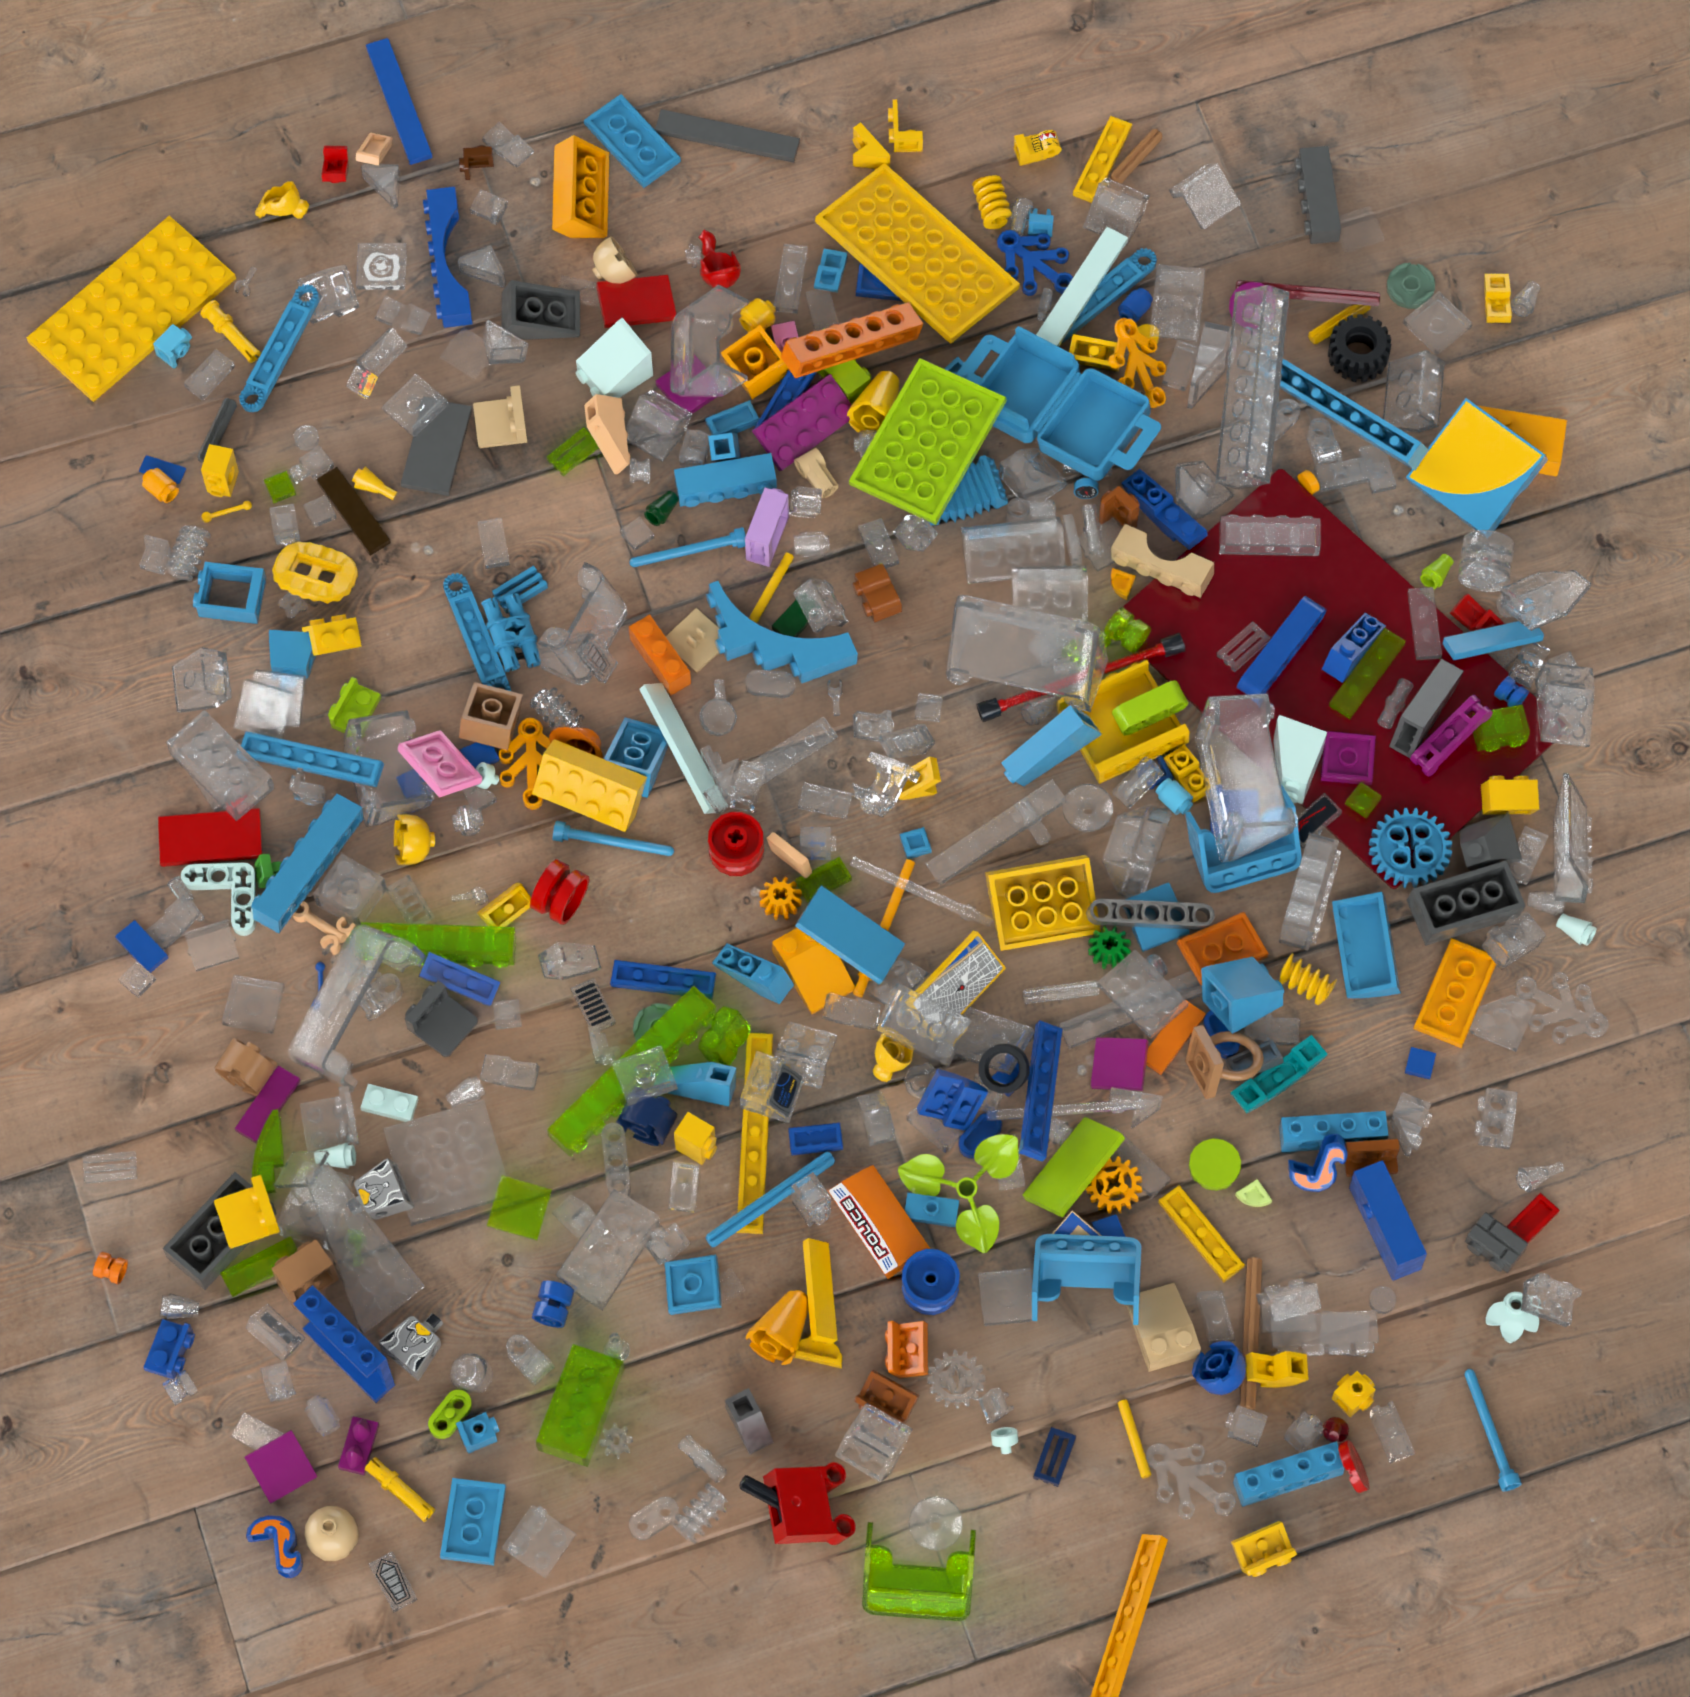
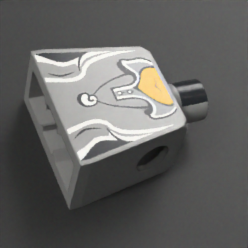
(383, 1191)
(413, 1344)

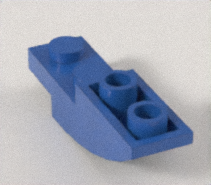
(1162, 510)

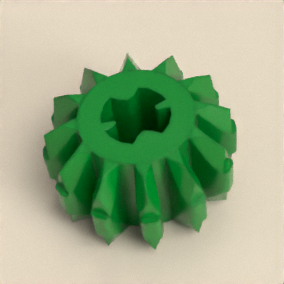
(1102, 940)

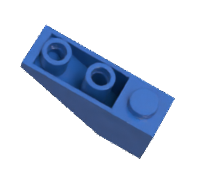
(1352, 647)

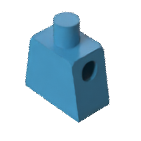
(291, 652)

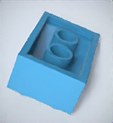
(639, 749)

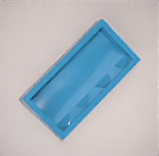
(1366, 946)

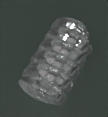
(185, 550)
(554, 711)
(700, 1513)

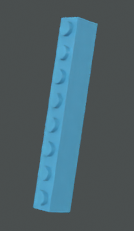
(1352, 416)

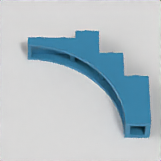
(806, 656)

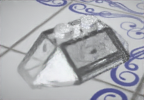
(1543, 597)
(1135, 848)

